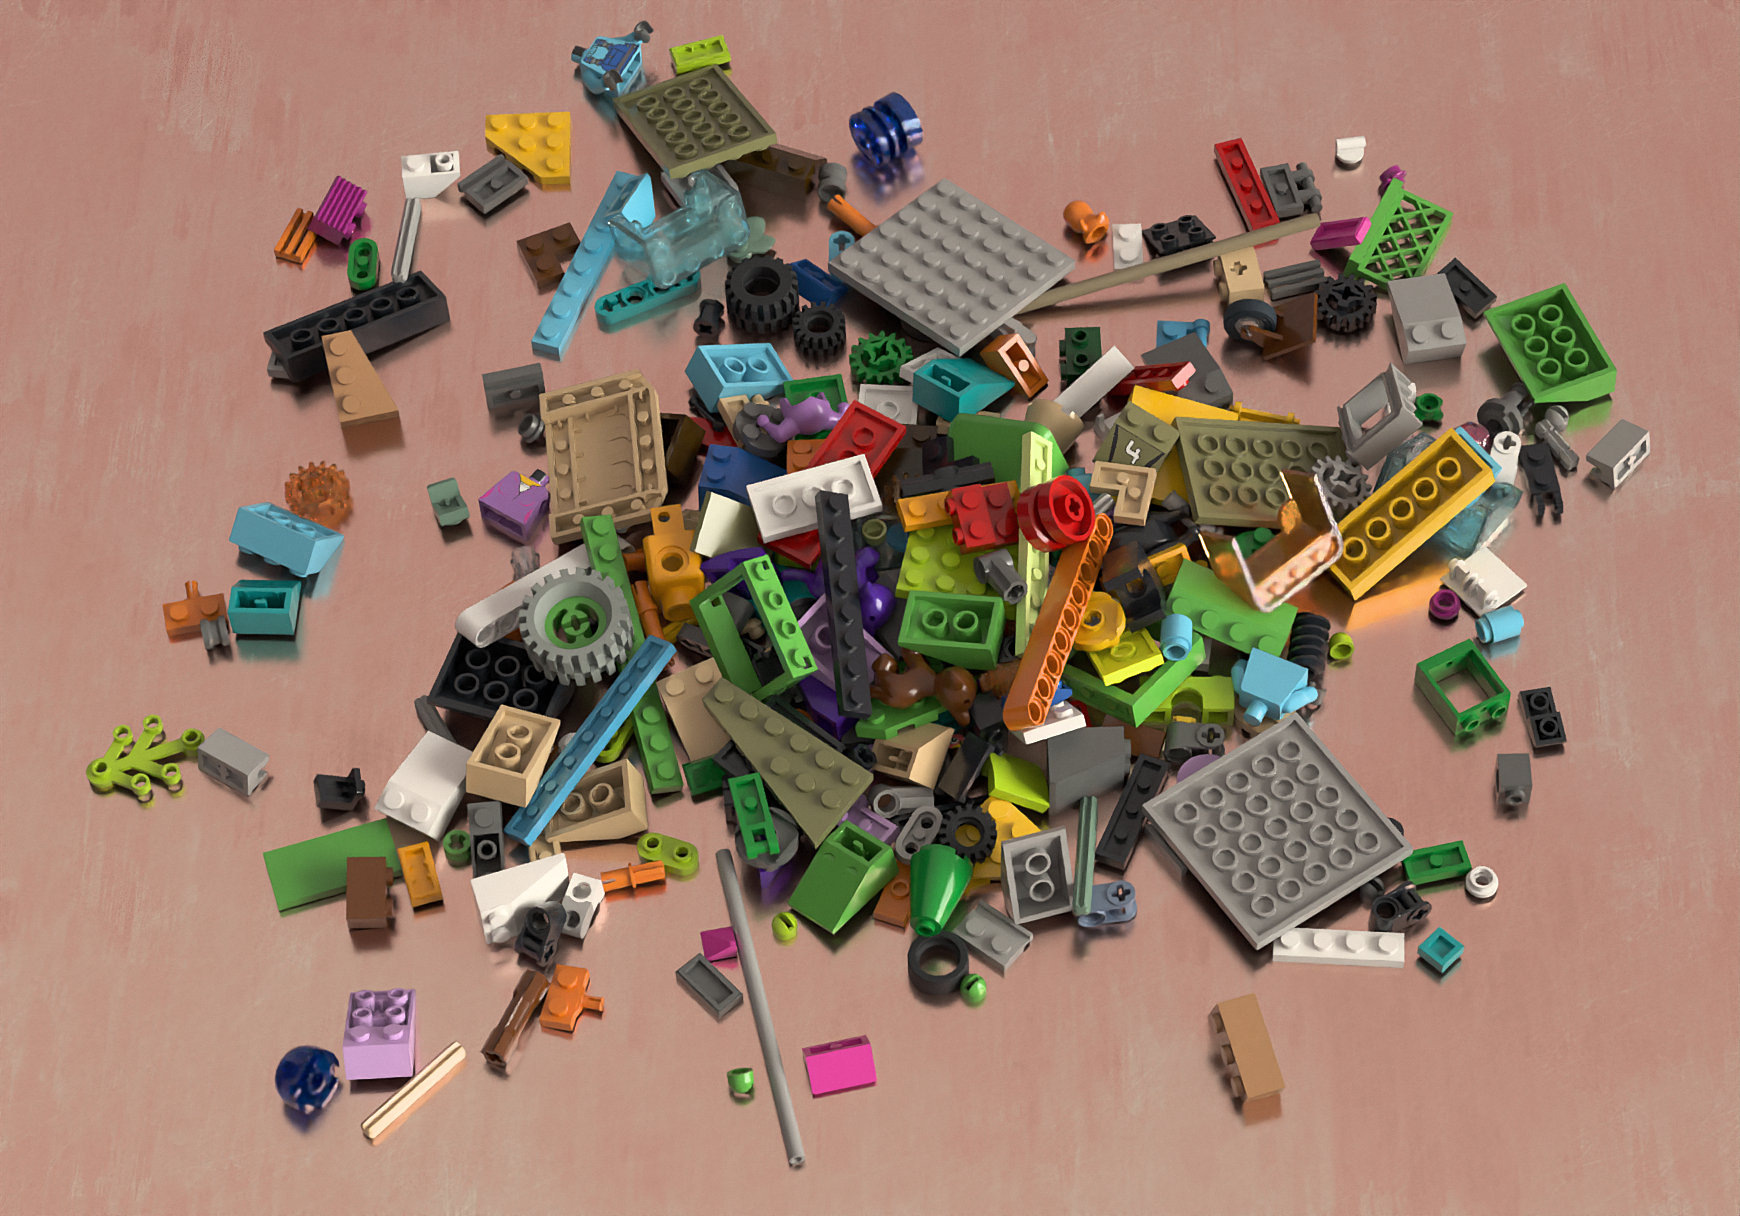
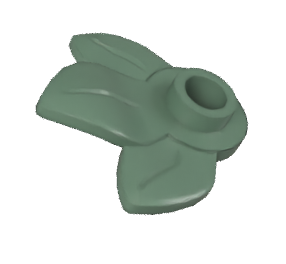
(757, 242)

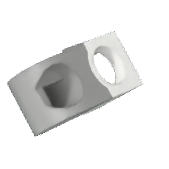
(580, 904)

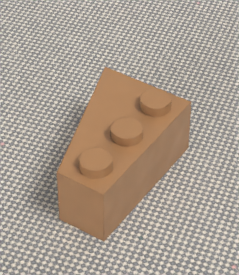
(355, 384)
(1246, 1048)

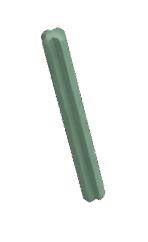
(1085, 856)

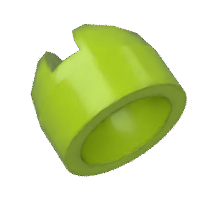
(1340, 646)
(780, 929)

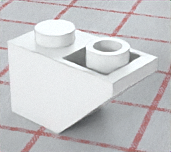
(429, 173)

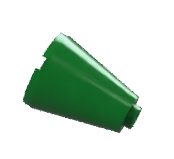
(936, 886)

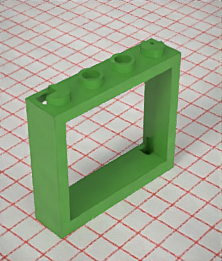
(779, 622)
(1136, 707)

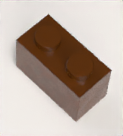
(367, 892)

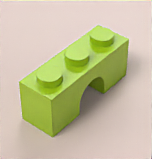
(1210, 695)

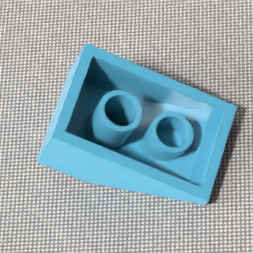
(736, 371)

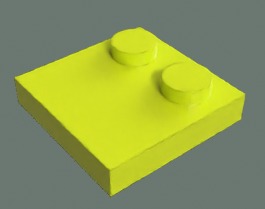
(1130, 657)

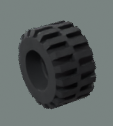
(759, 276)

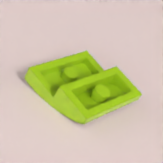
(1016, 781)

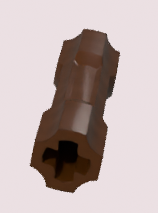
(525, 999)

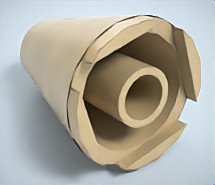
(1062, 426)

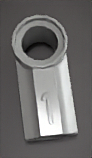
(903, 799)

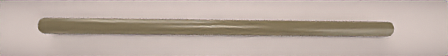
(1174, 261)

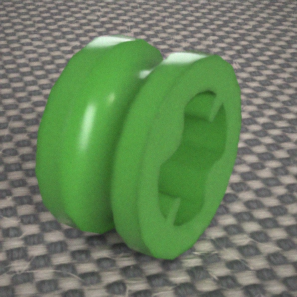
(454, 854)

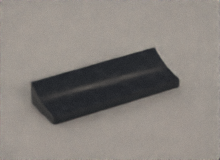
(373, 317)

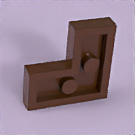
(542, 251)

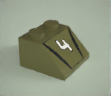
(1138, 440)

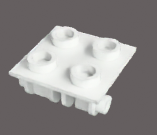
(1482, 581)

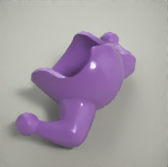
(804, 418)

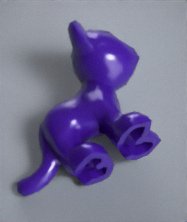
(875, 599)

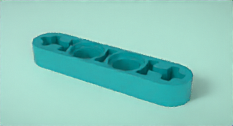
(649, 297)

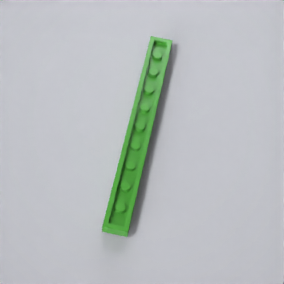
(648, 714)

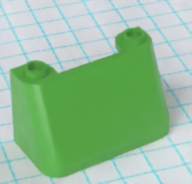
(1000, 443)

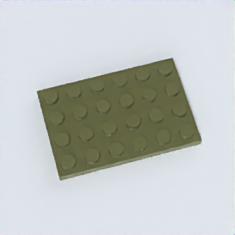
(694, 121)
(1236, 466)

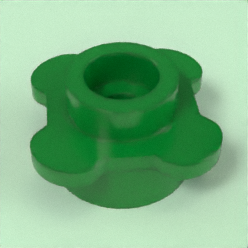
(1428, 401)

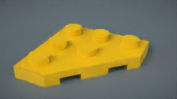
(534, 143)
(1009, 825)

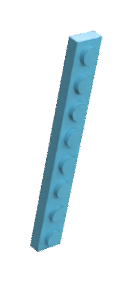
(579, 277)

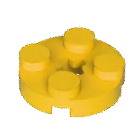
(1107, 631)

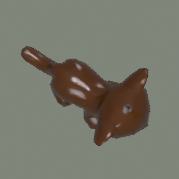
(951, 687)

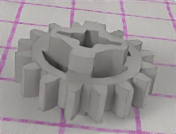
(1341, 484)

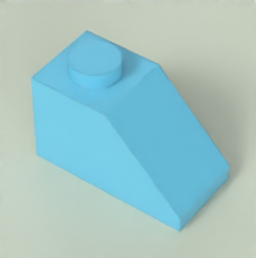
(634, 201)

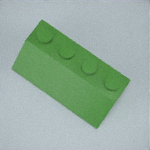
(1224, 615)

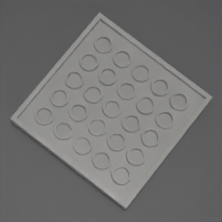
(951, 266)
(1276, 830)

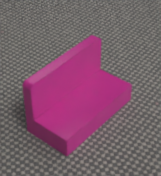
(840, 1064)

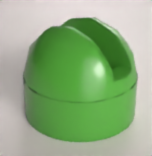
(977, 991)
(740, 1079)

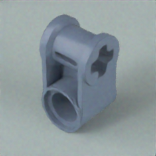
(1108, 904)

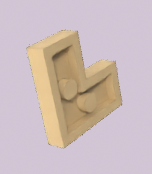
(1131, 485)

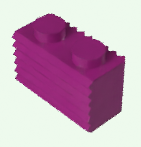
(337, 211)

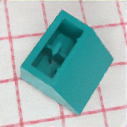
(264, 606)

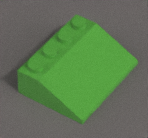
(1553, 347)

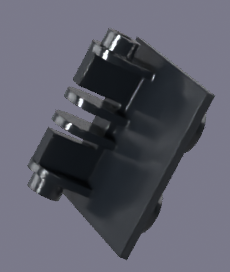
(1178, 235)

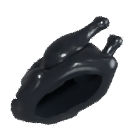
(1156, 533)

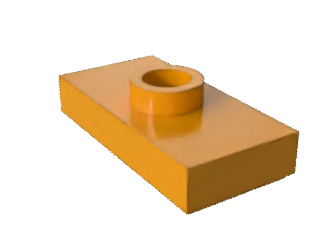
(420, 874)

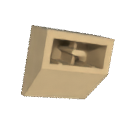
(914, 754)

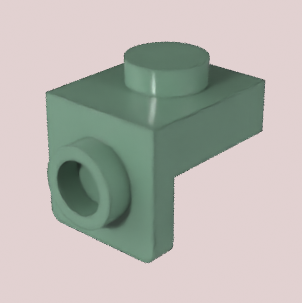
(447, 502)

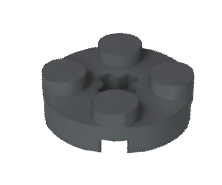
(747, 430)
(787, 838)

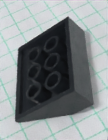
(499, 674)

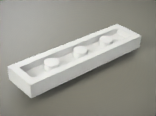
(1340, 947)

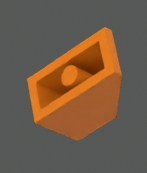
(1014, 361)

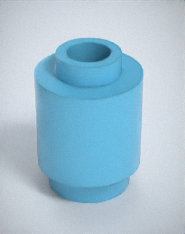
(1499, 624)
(1176, 637)

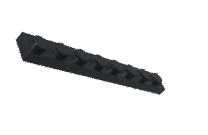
(843, 605)

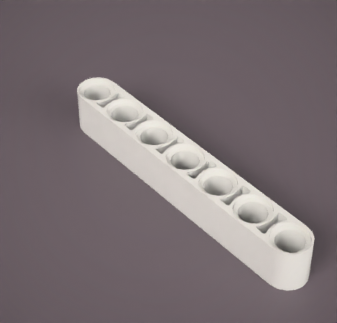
(500, 611)

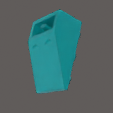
(957, 386)

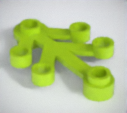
(142, 758)

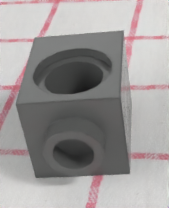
(1513, 778)

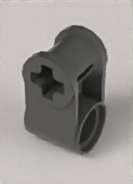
(1192, 739)

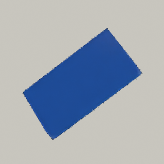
(817, 284)

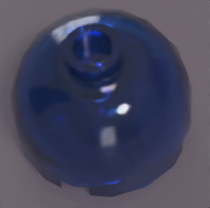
(307, 1077)

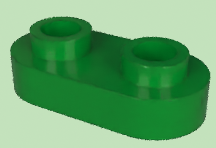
(363, 270)

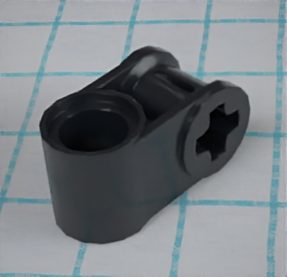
(1401, 906)
(537, 936)

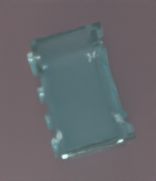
(688, 238)

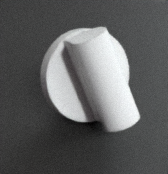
(1350, 149)

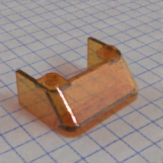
(1291, 559)

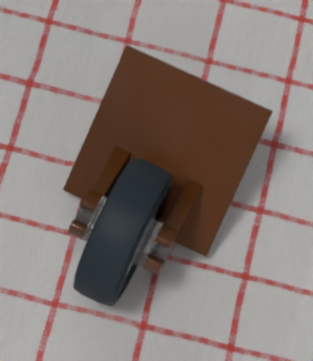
(1273, 328)

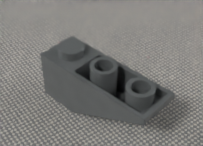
(486, 838)

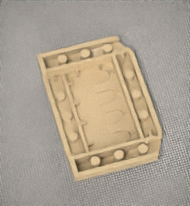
(603, 452)

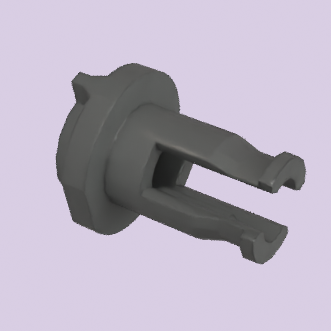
(1505, 413)

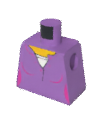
(517, 503)

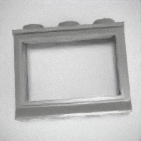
(1389, 432)

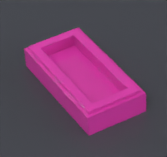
(1340, 233)

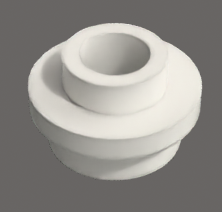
(1485, 875)

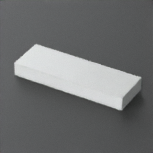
(1094, 383)

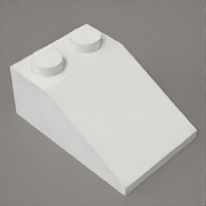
(427, 786)
(508, 895)

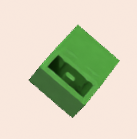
(843, 876)

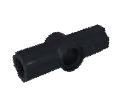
(948, 478)

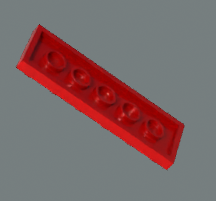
(856, 433)

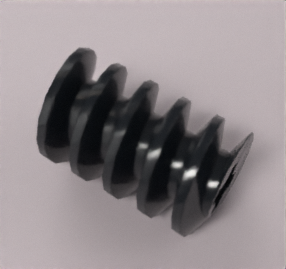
(1309, 642)

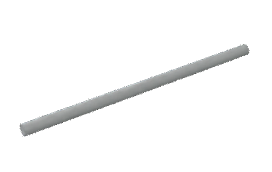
(760, 1007)

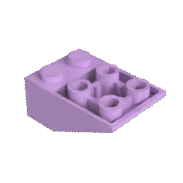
(380, 1034)

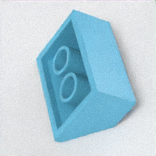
(284, 538)

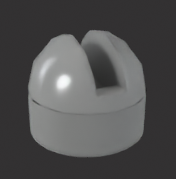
(1558, 417)

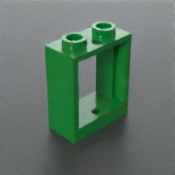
(1450, 662)

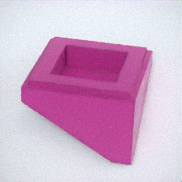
(719, 943)

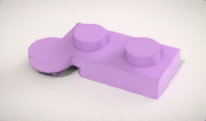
(870, 821)

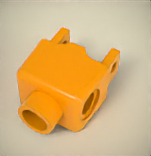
(670, 565)

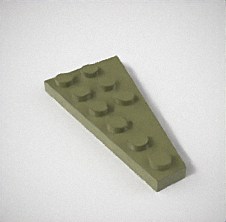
(796, 767)

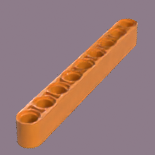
(1056, 628)

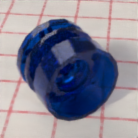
(886, 129)

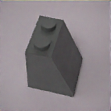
(1085, 764)

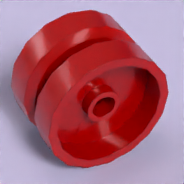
(1055, 513)

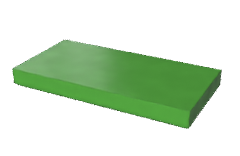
(319, 865)

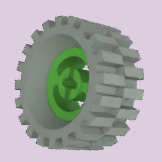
(569, 604)

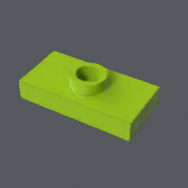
(699, 54)

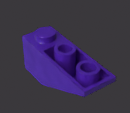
(822, 707)

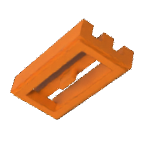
(281, 249)

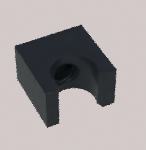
(1142, 600)

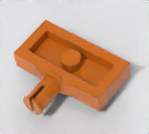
(186, 614)
(567, 998)

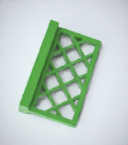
(1380, 223)

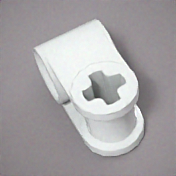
(1505, 453)

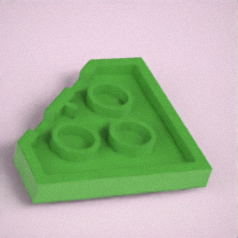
(887, 720)

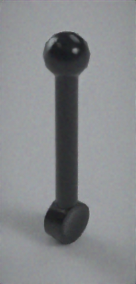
(718, 426)

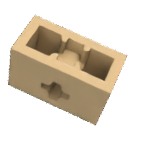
(1239, 276)

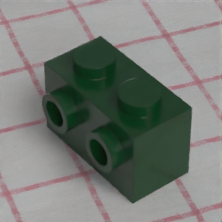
(1081, 350)

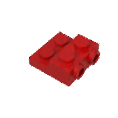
(982, 517)

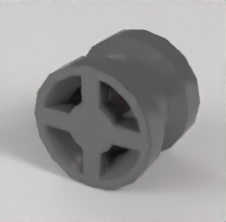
(214, 632)

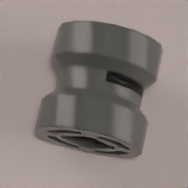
(832, 181)

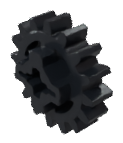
(1345, 302)

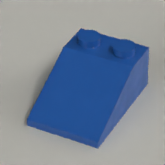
(731, 470)

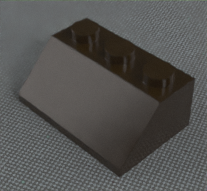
(778, 171)

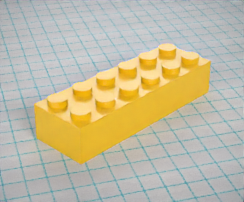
(1408, 511)

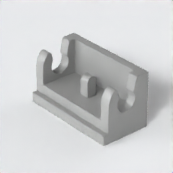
(1619, 452)
(232, 761)

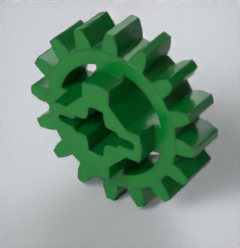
(879, 359)

